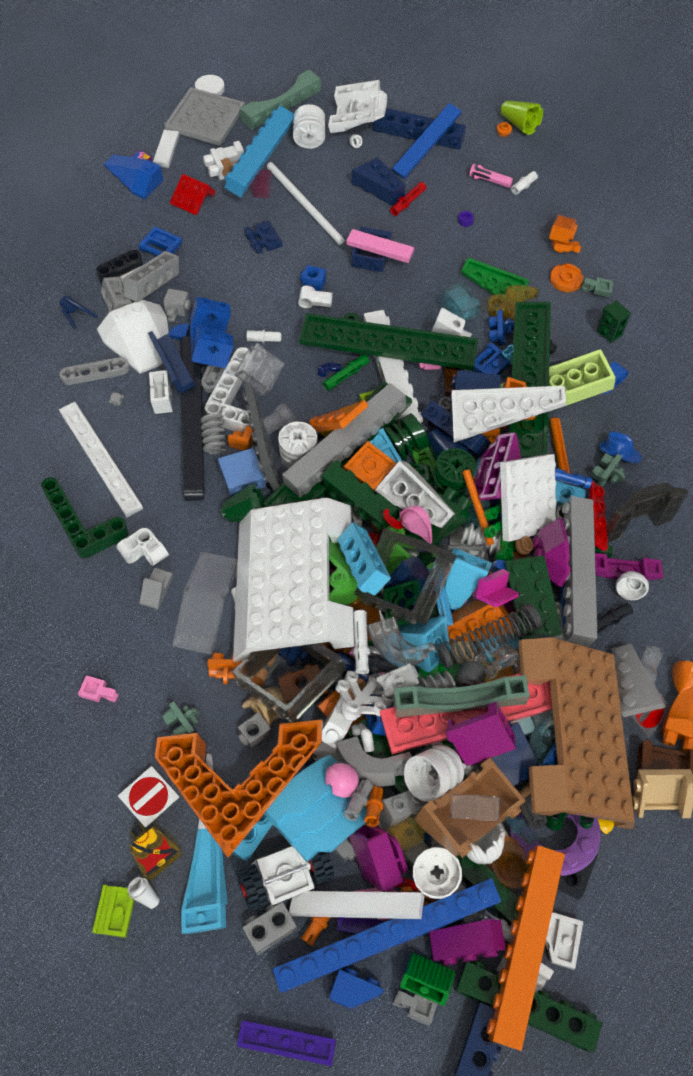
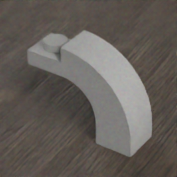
(376, 770)

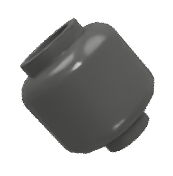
(470, 674)

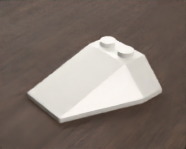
(127, 335)

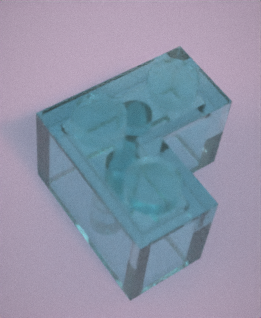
(461, 301)

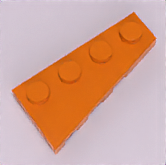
(337, 419)

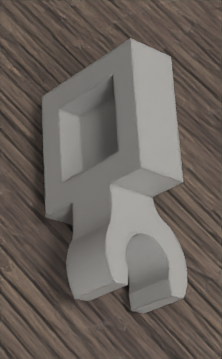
(419, 1007)

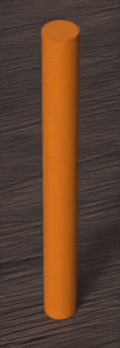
(477, 504)

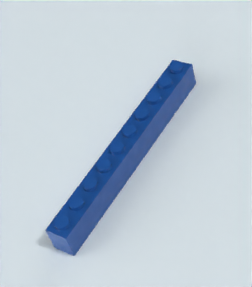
(385, 936)

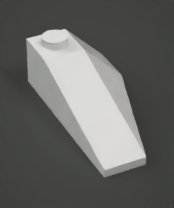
(408, 488)

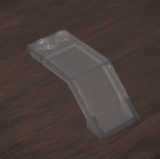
(204, 602)

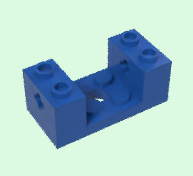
(208, 333)

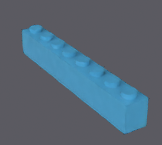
(259, 152)

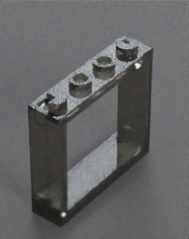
(432, 586)
(257, 660)

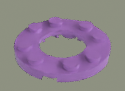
(580, 853)

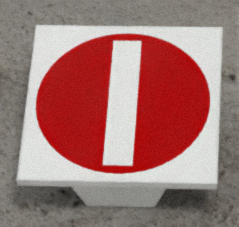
(148, 796)

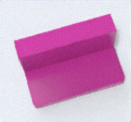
(493, 589)

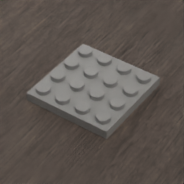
(205, 116)

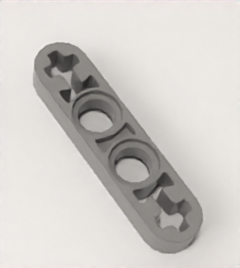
(95, 374)

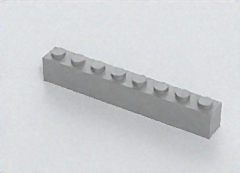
(342, 442)
(581, 582)

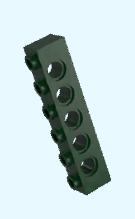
(589, 1028)

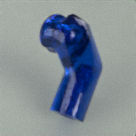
(333, 367)

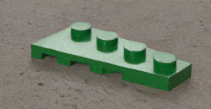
(490, 277)

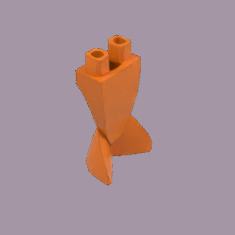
(679, 718)

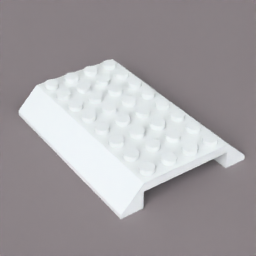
(286, 578)

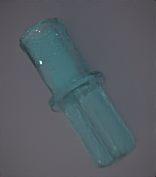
(519, 827)

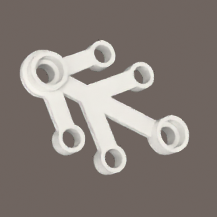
(351, 708)

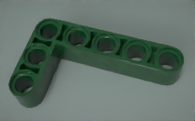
(71, 524)

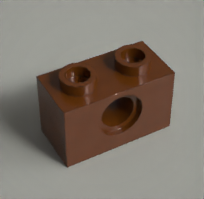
(290, 681)

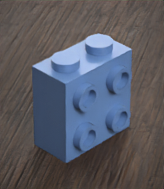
(240, 471)

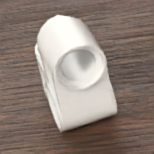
(133, 548)

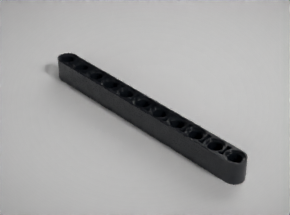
(192, 433)

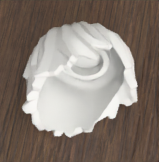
(488, 847)

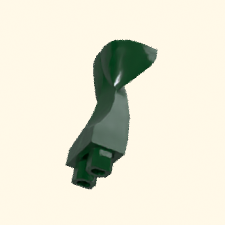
(438, 534)

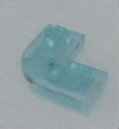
(541, 737)

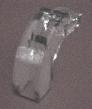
(394, 647)

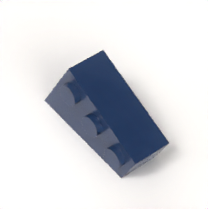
(379, 180)

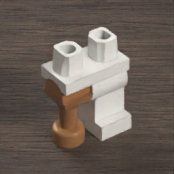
(222, 159)

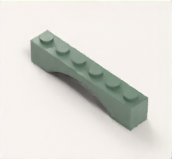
(256, 113)
(423, 700)

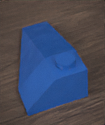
(137, 174)

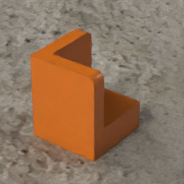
(241, 440)

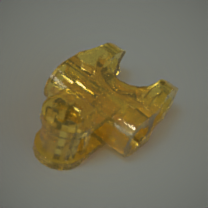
(507, 301)

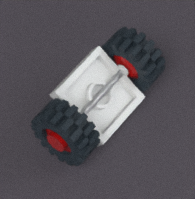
(282, 877)

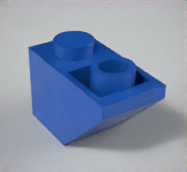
(352, 991)

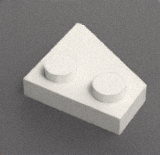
(563, 940)

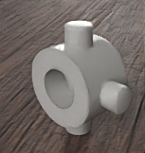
(116, 399)

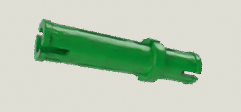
(352, 368)

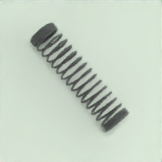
(530, 614)

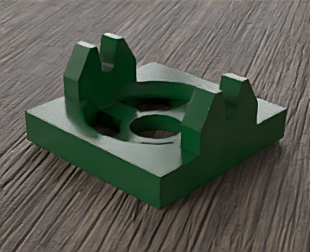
(390, 593)

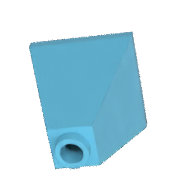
(464, 577)
(434, 631)

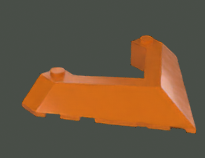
(234, 812)

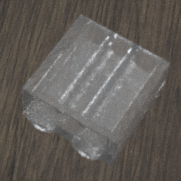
(259, 368)

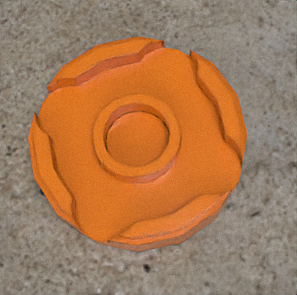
(566, 278)

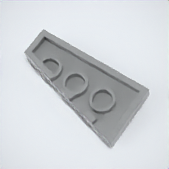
(635, 687)

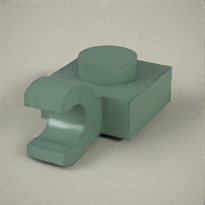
(601, 286)

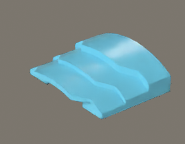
(311, 814)

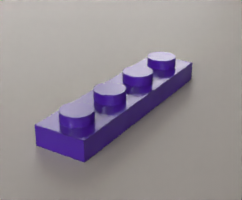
(286, 1043)

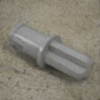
(358, 800)

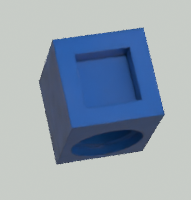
(313, 277)

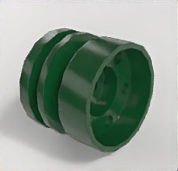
(409, 435)
(449, 471)

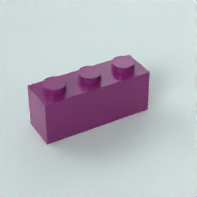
(467, 941)

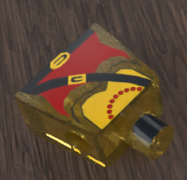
(152, 851)

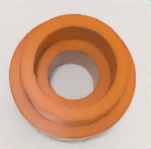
(504, 129)

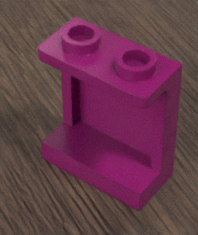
(482, 736)

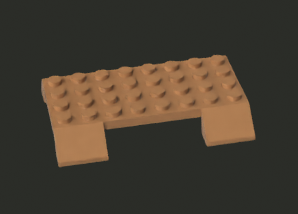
(588, 733)

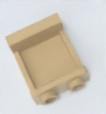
(663, 791)

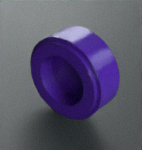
(465, 218)

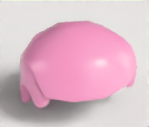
(342, 779)

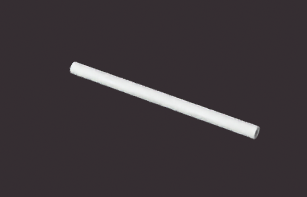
(305, 203)

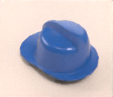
(620, 444)

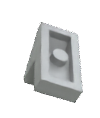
(155, 588)

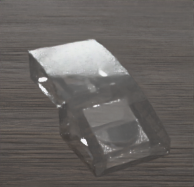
(474, 807)

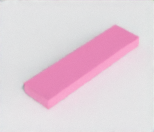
(380, 246)

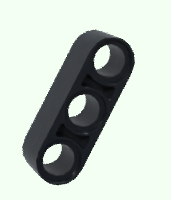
(119, 265)

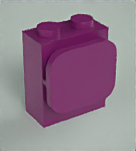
(379, 857)

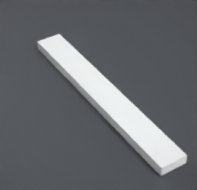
(101, 459)

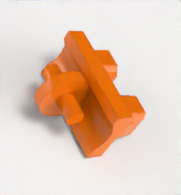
(222, 667)

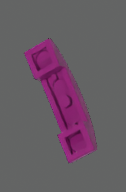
(613, 568)

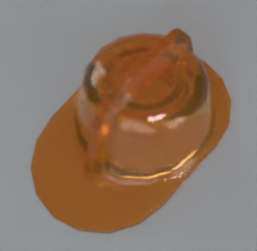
(511, 864)

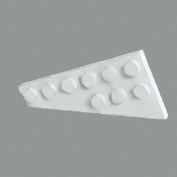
(489, 409)

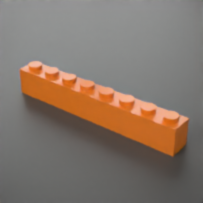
(526, 948)

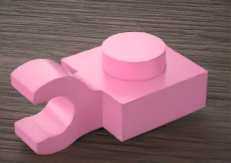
(96, 688)

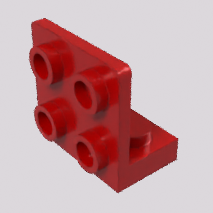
(190, 194)

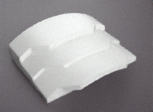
(357, 105)

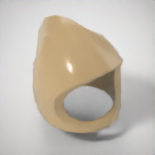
(257, 706)

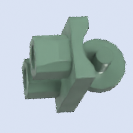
(611, 472)
(174, 715)

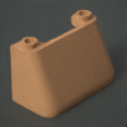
(461, 834)

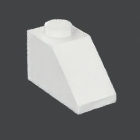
(335, 726)

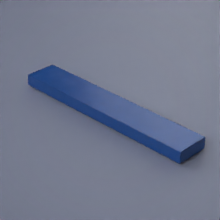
(426, 141)

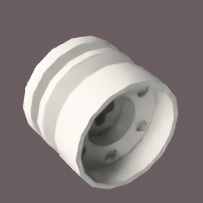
(309, 126)
(295, 441)
(433, 773)
(428, 883)

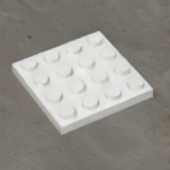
(527, 495)

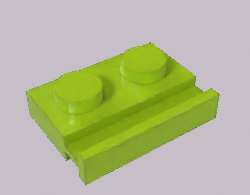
(114, 912)

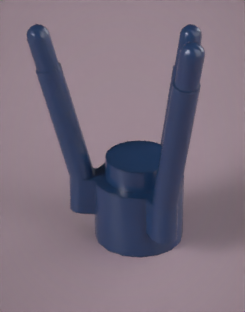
(71, 306)

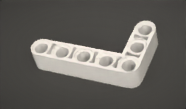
(224, 393)

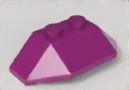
(488, 475)
(554, 545)

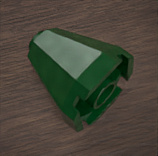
(242, 503)

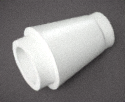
(142, 892)

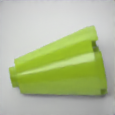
(523, 115)

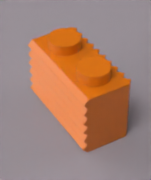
(563, 229)

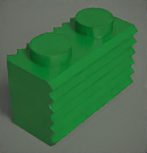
(427, 979)

